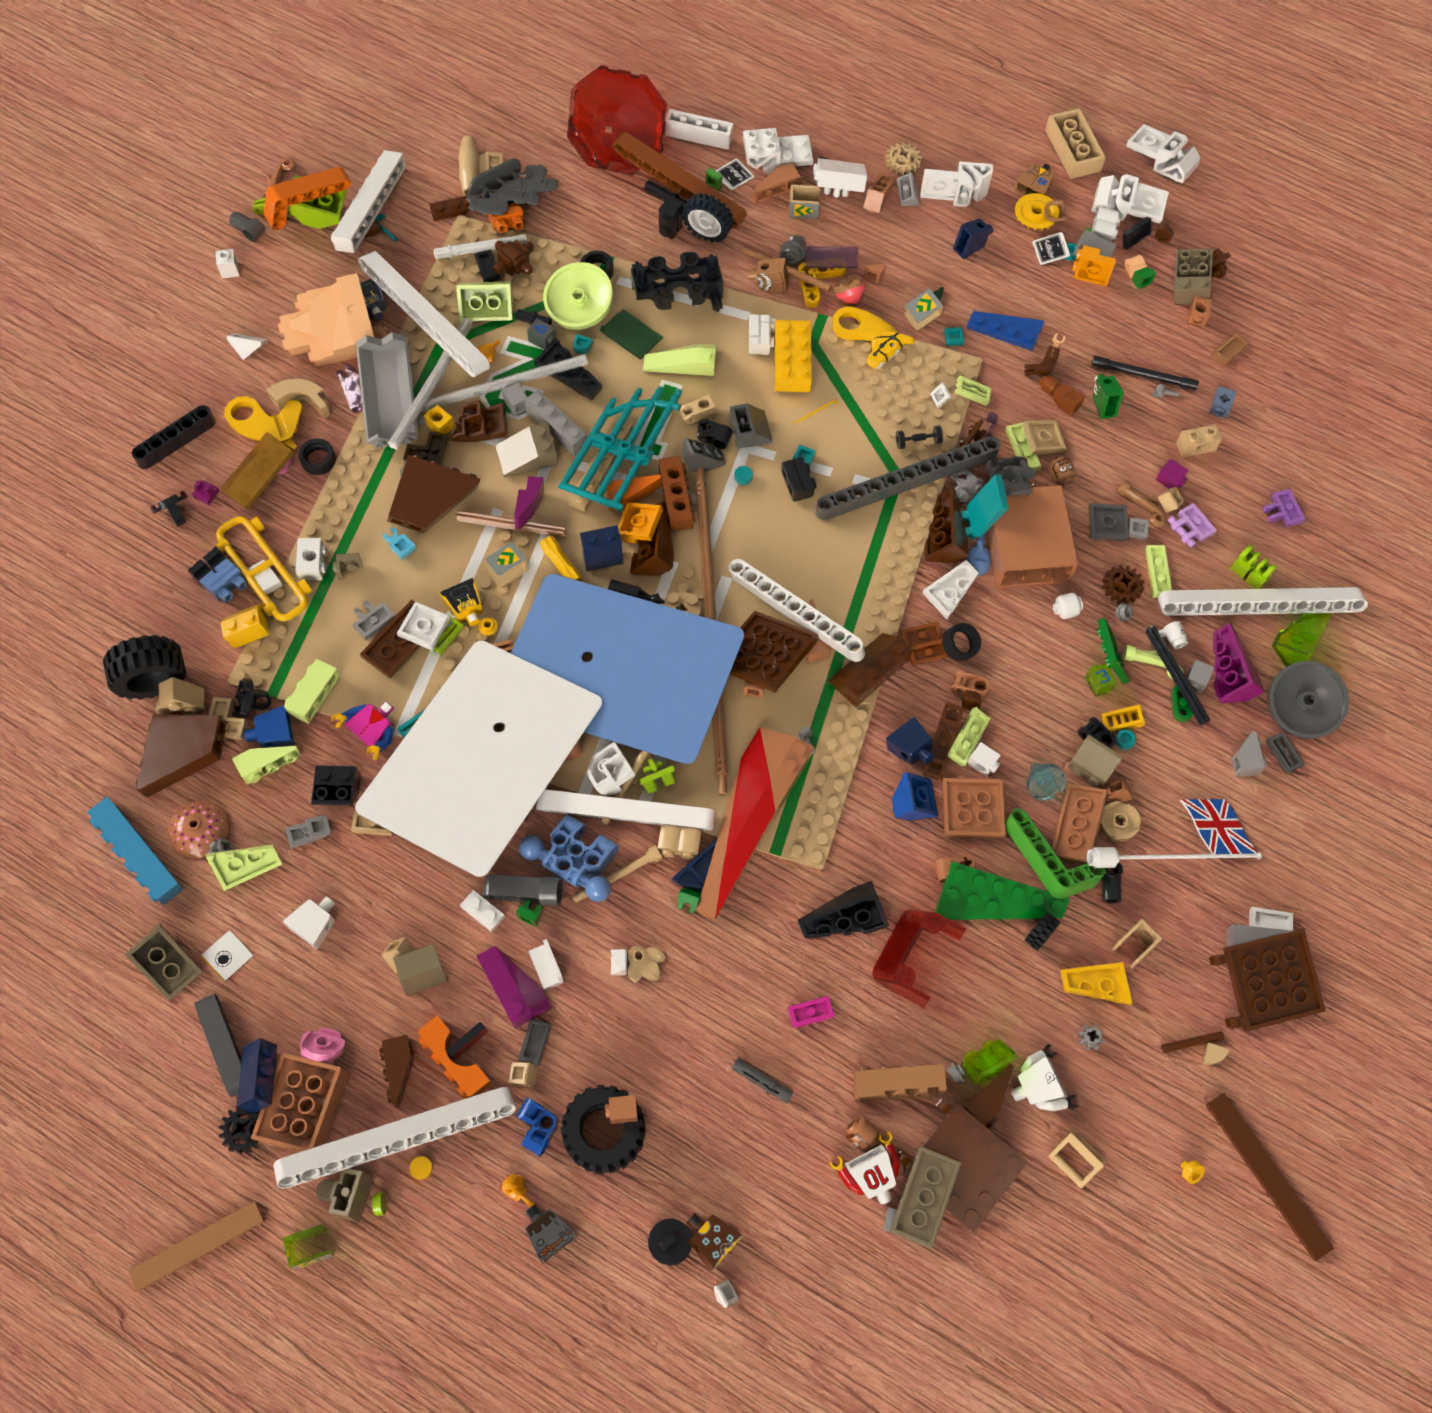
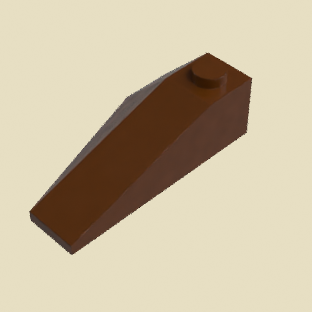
(947, 533)
(657, 555)

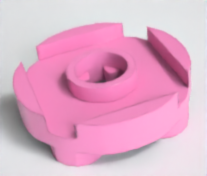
(312, 1046)

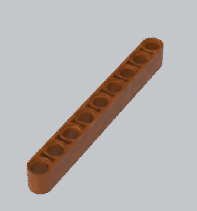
(671, 173)

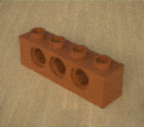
(677, 519)

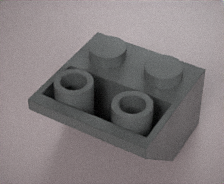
(749, 426)

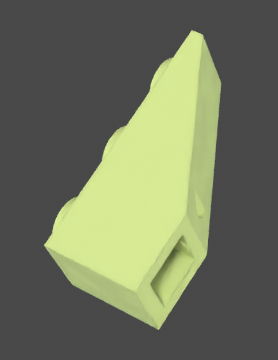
(262, 761)

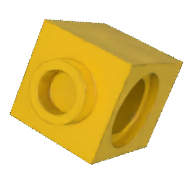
(445, 424)

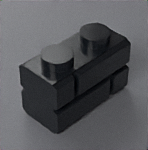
(670, 217)
(797, 479)

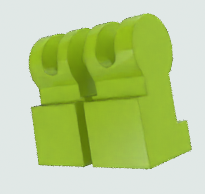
(1247, 563)

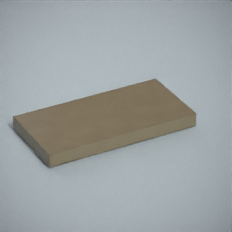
(925, 1197)

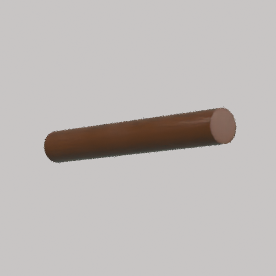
(1186, 1043)

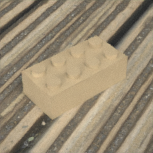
(1075, 143)

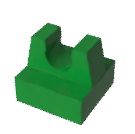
(688, 896)
(527, 915)

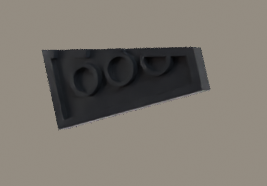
(577, 378)

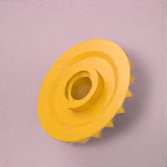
(1030, 211)

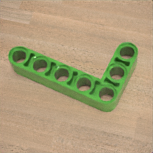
(1046, 864)

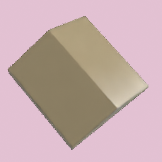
(419, 969)

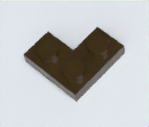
(432, 451)

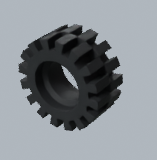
(1042, 931)

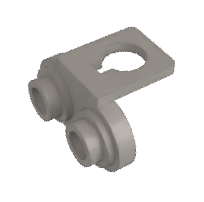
(967, 488)

